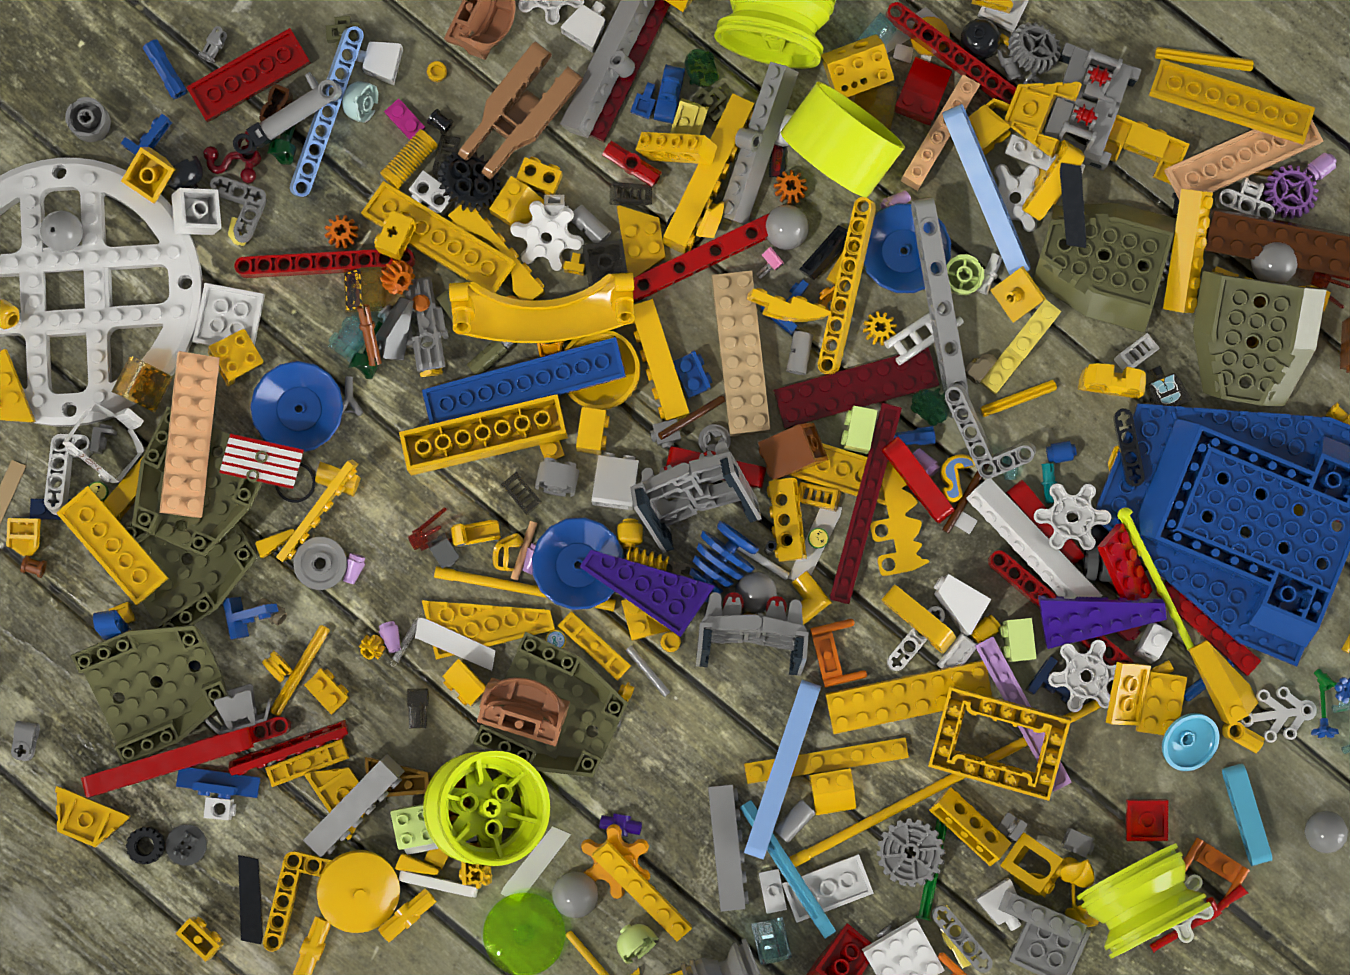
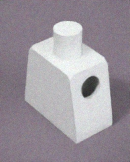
(585, 26)
(381, 60)
(1152, 642)
(991, 900)

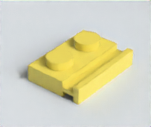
(689, 118)

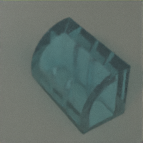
(882, 27)
(771, 940)

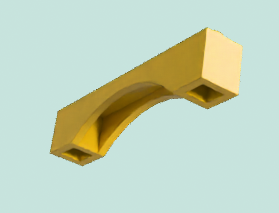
(524, 285)

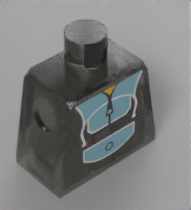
(1166, 389)

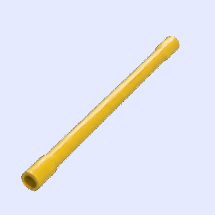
(453, 575)

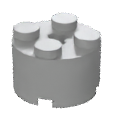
(82, 110)
(557, 477)

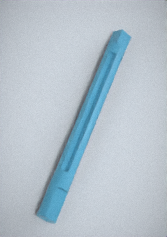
(793, 877)

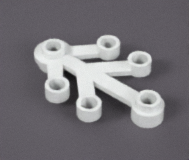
(1282, 713)

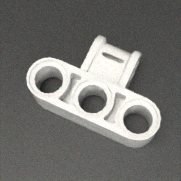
(1249, 194)

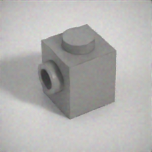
(668, 441)

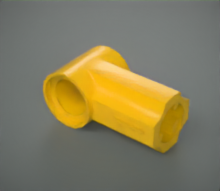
(1244, 737)

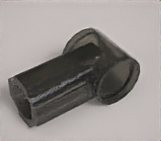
(417, 702)

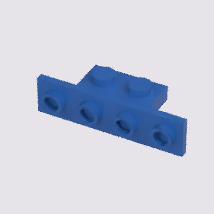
(218, 782)

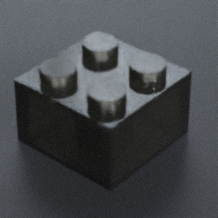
(604, 259)

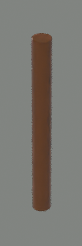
(691, 417)
(963, 501)

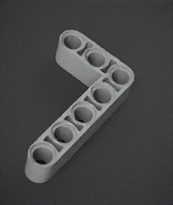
(980, 438)

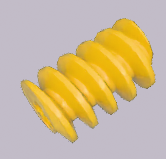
(647, 560)

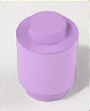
(1321, 166)

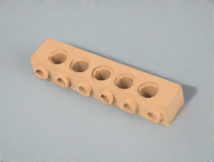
(938, 135)

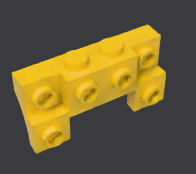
(1147, 143)

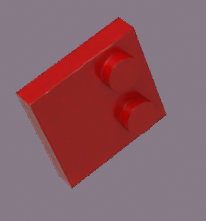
(1147, 819)

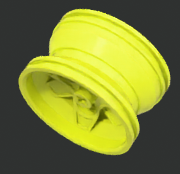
(775, 30)
(528, 820)
(1143, 900)

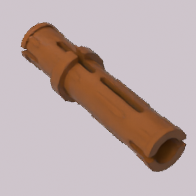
(367, 327)

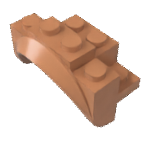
(486, 22)
(524, 709)

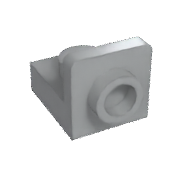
(98, 439)
(1011, 826)

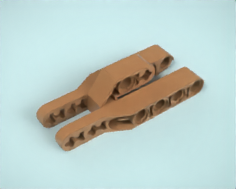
(529, 113)

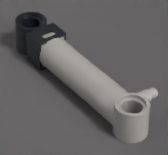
(262, 133)

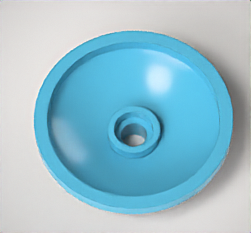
(1196, 747)

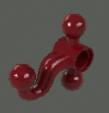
(247, 175)

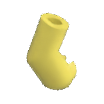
(231, 233)

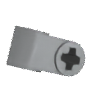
(25, 738)

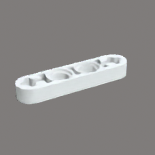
(916, 639)
(438, 883)

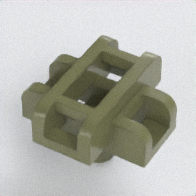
(339, 28)
(711, 102)

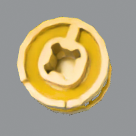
(277, 666)

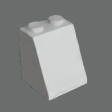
(613, 481)
(961, 602)

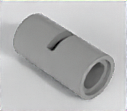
(587, 222)
(800, 353)
(794, 821)

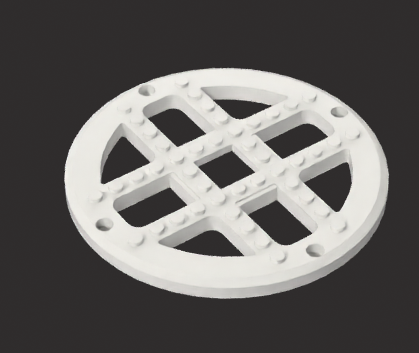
(99, 318)

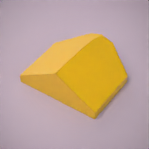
(711, 221)
(23, 535)

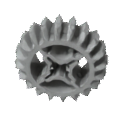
(1038, 59)

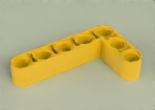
(291, 892)

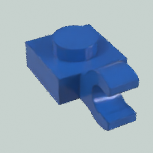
(644, 104)

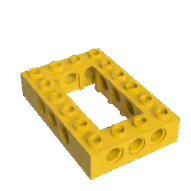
(1036, 783)

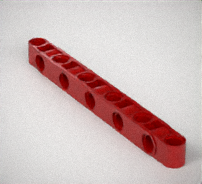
(700, 258)

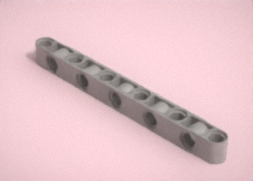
(939, 291)

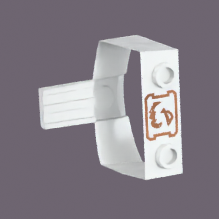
(125, 416)

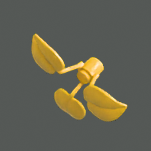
(1077, 874)

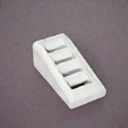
(1125, 359)

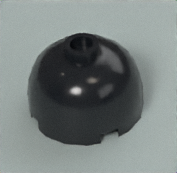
(980, 38)
(186, 174)

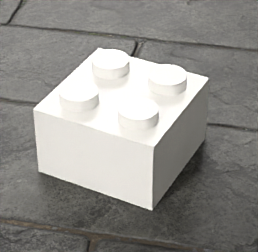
(196, 211)

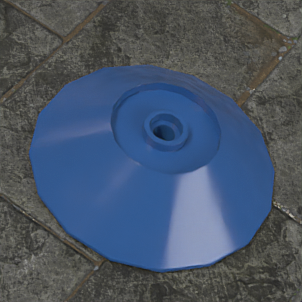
(885, 263)
(293, 386)
(559, 551)

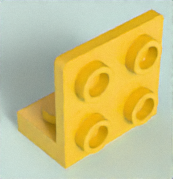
(236, 356)

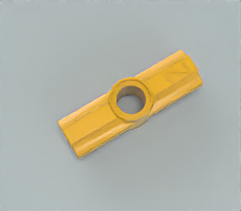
(407, 915)
(312, 947)

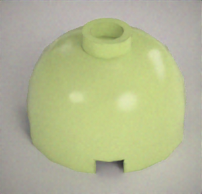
(964, 274)
(635, 941)

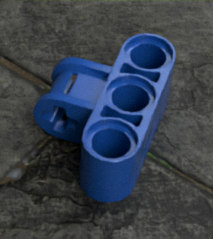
(669, 94)

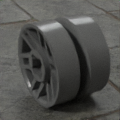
(1094, 565)

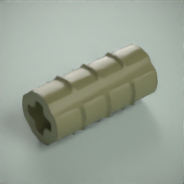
(487, 357)

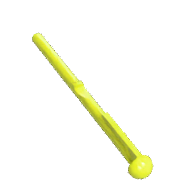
(1124, 516)

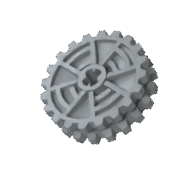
(920, 866)

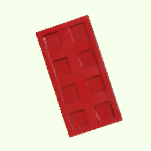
(1124, 565)

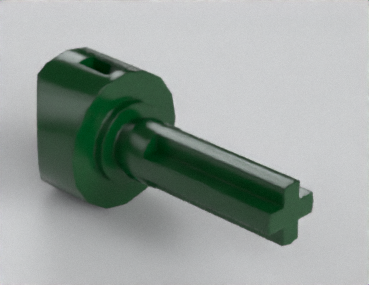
(283, 148)
(361, 361)

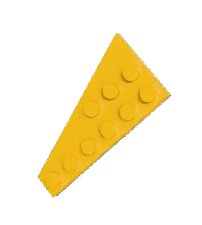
(487, 623)

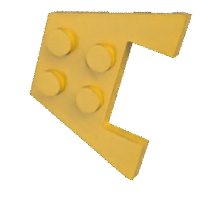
(1031, 109)

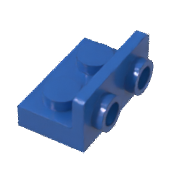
(692, 374)

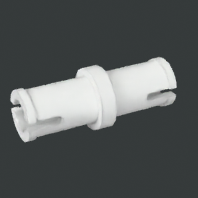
(990, 273)

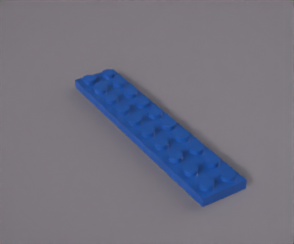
(526, 381)

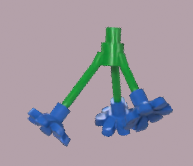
(1343, 694)

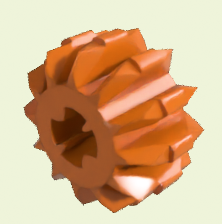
(799, 187)
(345, 237)
(397, 277)

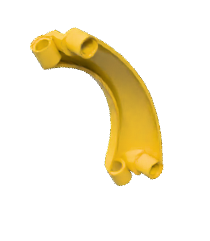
(505, 319)

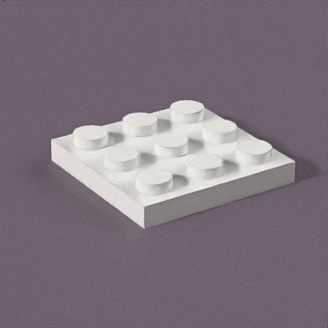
(226, 312)
(903, 953)

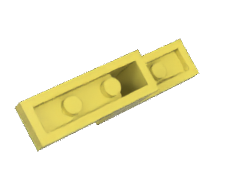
(1020, 346)

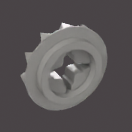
(716, 431)

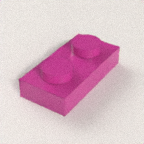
(404, 119)

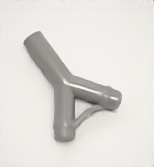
(349, 400)

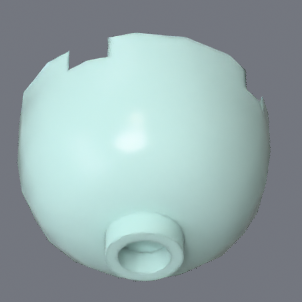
(359, 101)

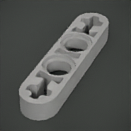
(962, 938)

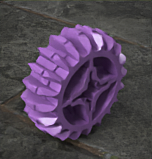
(1294, 198)

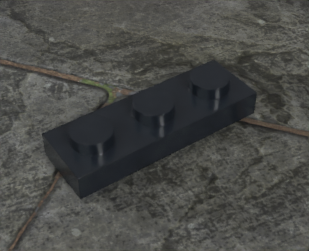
(825, 253)

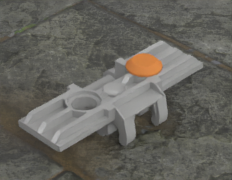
(430, 325)

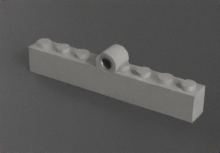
(606, 66)
(758, 142)

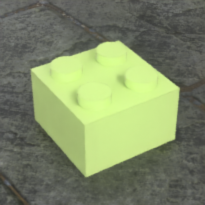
(859, 430)
(1018, 640)

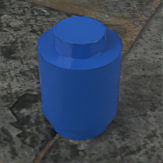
(1061, 452)

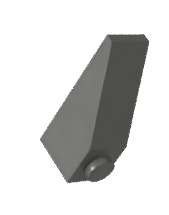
(394, 331)

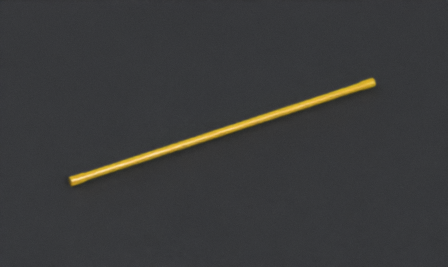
(806, 854)

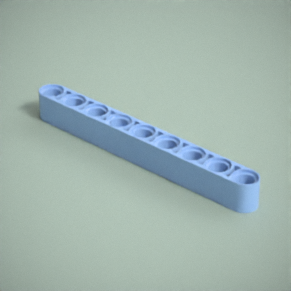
(320, 119)
(986, 189)
(782, 769)

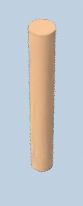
(522, 554)

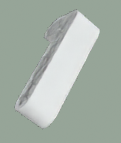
(61, 474)

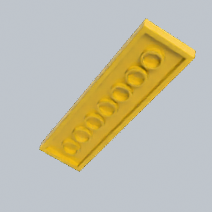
(1232, 101)
(442, 239)
(902, 696)

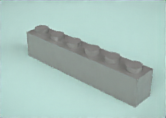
(354, 805)
(726, 847)

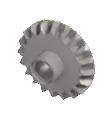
(310, 553)

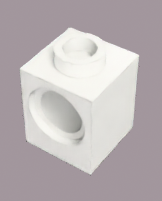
(210, 808)

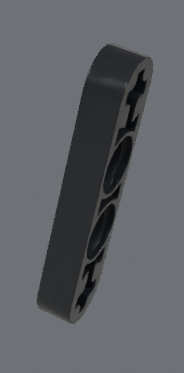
(1124, 448)

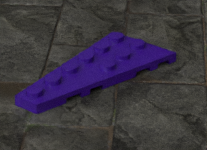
(659, 593)
(1089, 617)

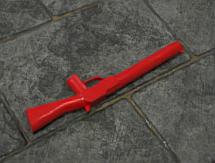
(1234, 895)

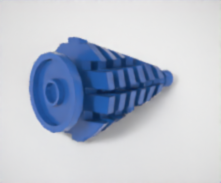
(720, 561)

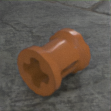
(33, 566)

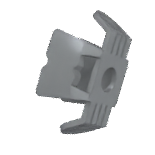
(237, 710)

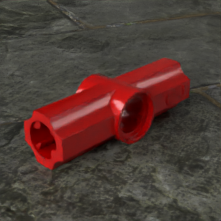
(621, 156)

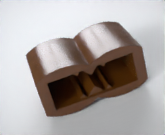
(277, 99)

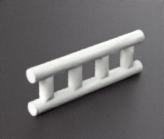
(911, 330)

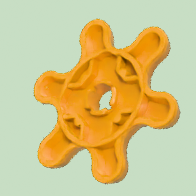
(629, 851)

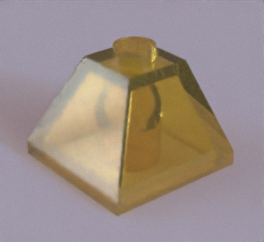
(879, 103)

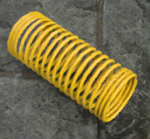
(392, 178)

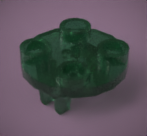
(701, 68)
(930, 406)

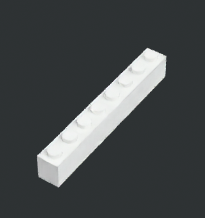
(1030, 542)

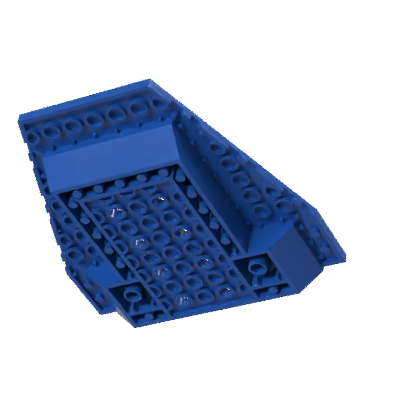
(1240, 582)

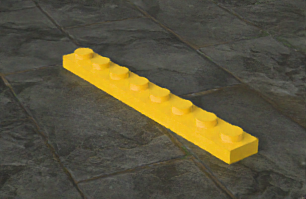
(833, 759)

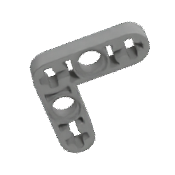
(248, 204)

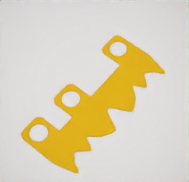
(899, 526)

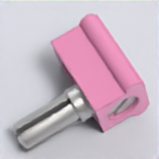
(773, 260)

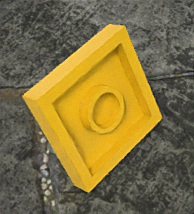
(1018, 294)

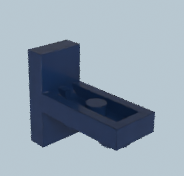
(1042, 677)

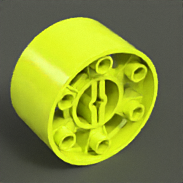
(842, 140)

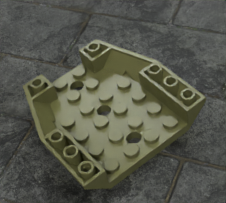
(1112, 288)
(1285, 331)
(225, 497)
(195, 588)
(590, 704)
(152, 714)

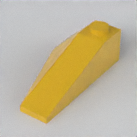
(1226, 687)

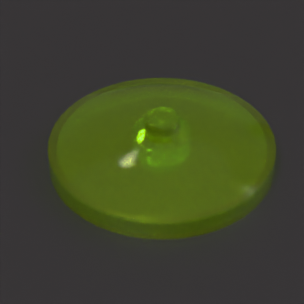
(524, 934)

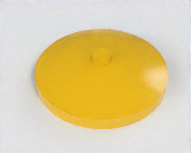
(615, 392)
(358, 891)

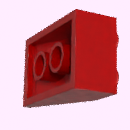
(922, 91)
(842, 955)

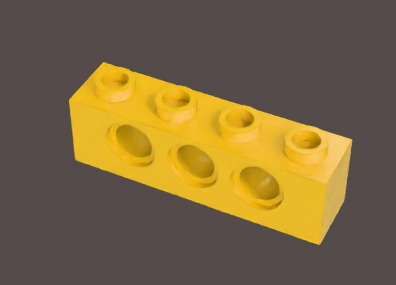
(676, 147)
(792, 508)
(980, 837)

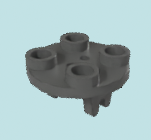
(181, 853)

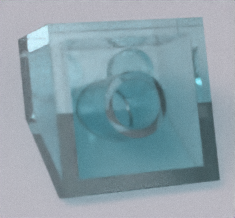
(348, 339)

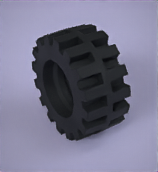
(132, 845)

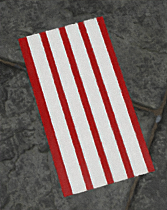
(278, 470)

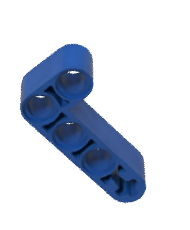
(109, 624)

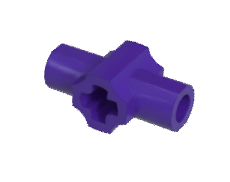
(626, 824)

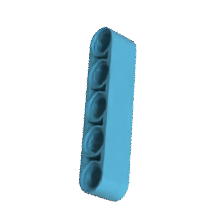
(1247, 814)

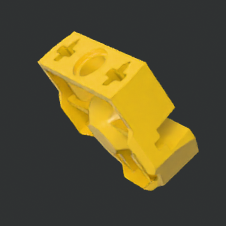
(1103, 379)

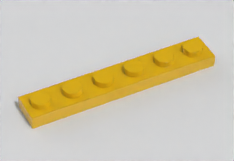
(313, 518)
(641, 890)

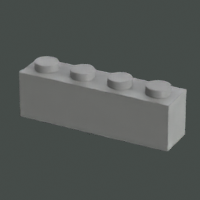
(1042, 917)

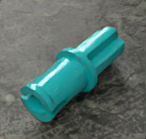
(1048, 481)

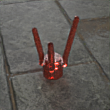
(1322, 280)
(419, 537)

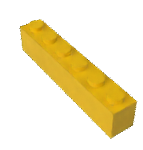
(1188, 250)
(659, 362)

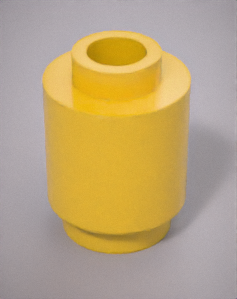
(985, 629)

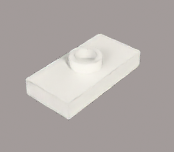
(958, 652)
(772, 891)

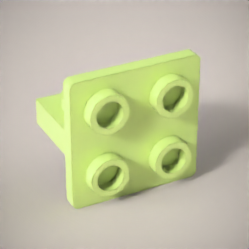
(410, 827)

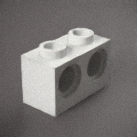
(430, 196)

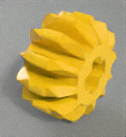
(880, 321)

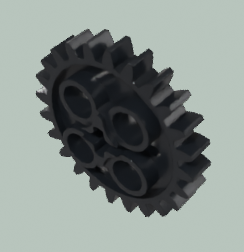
(468, 181)

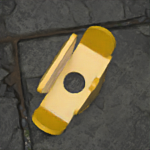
(989, 126)

